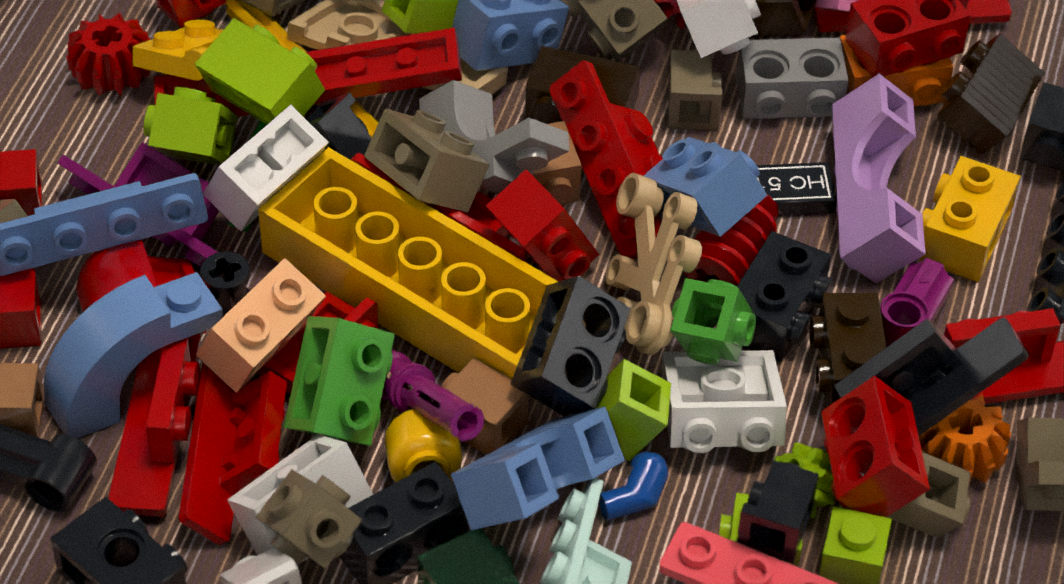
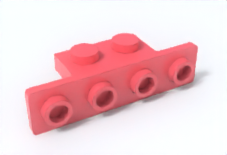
(707, 558)

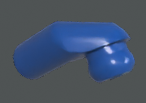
(642, 488)

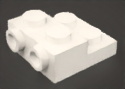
(725, 402)

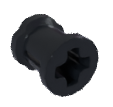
(235, 273)

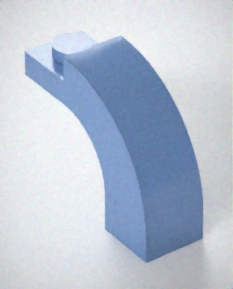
(112, 339)

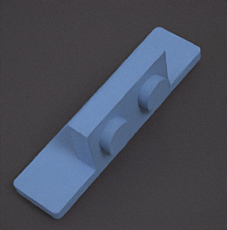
(100, 222)

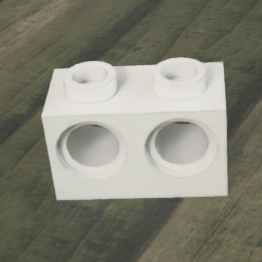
(264, 166)

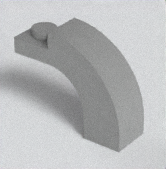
(509, 153)

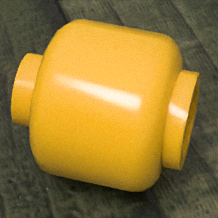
(417, 442)

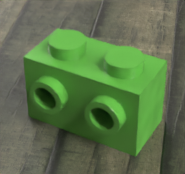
(339, 380)

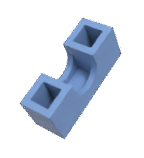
(529, 470)

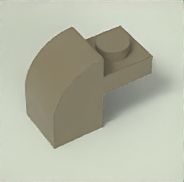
(1041, 463)

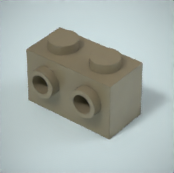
(618, 24)
(427, 159)

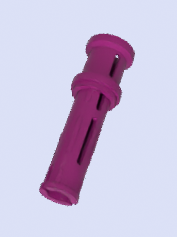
(445, 406)

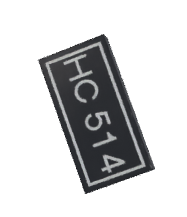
(799, 187)

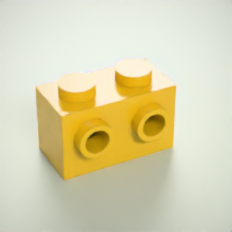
(968, 217)

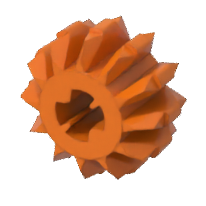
(970, 439)

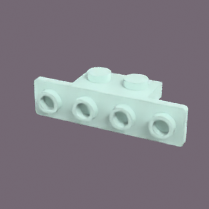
(575, 556)

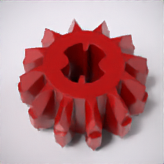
(103, 54)

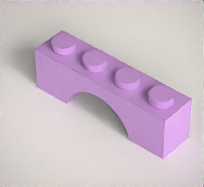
(875, 225)

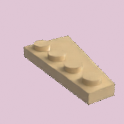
(358, 21)

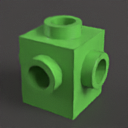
(701, 309)

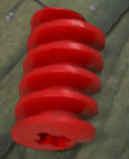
(731, 254)

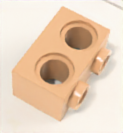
(260, 325)

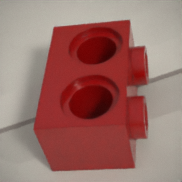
(905, 33)
(542, 228)
(874, 450)

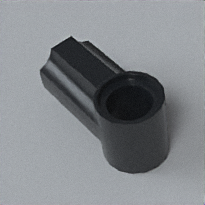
(46, 469)

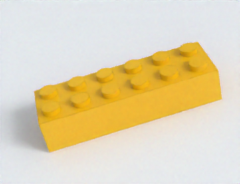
(425, 271)

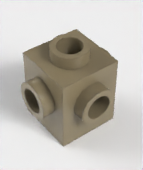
(309, 519)

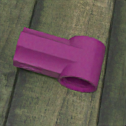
(916, 298)

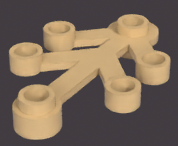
(652, 318)

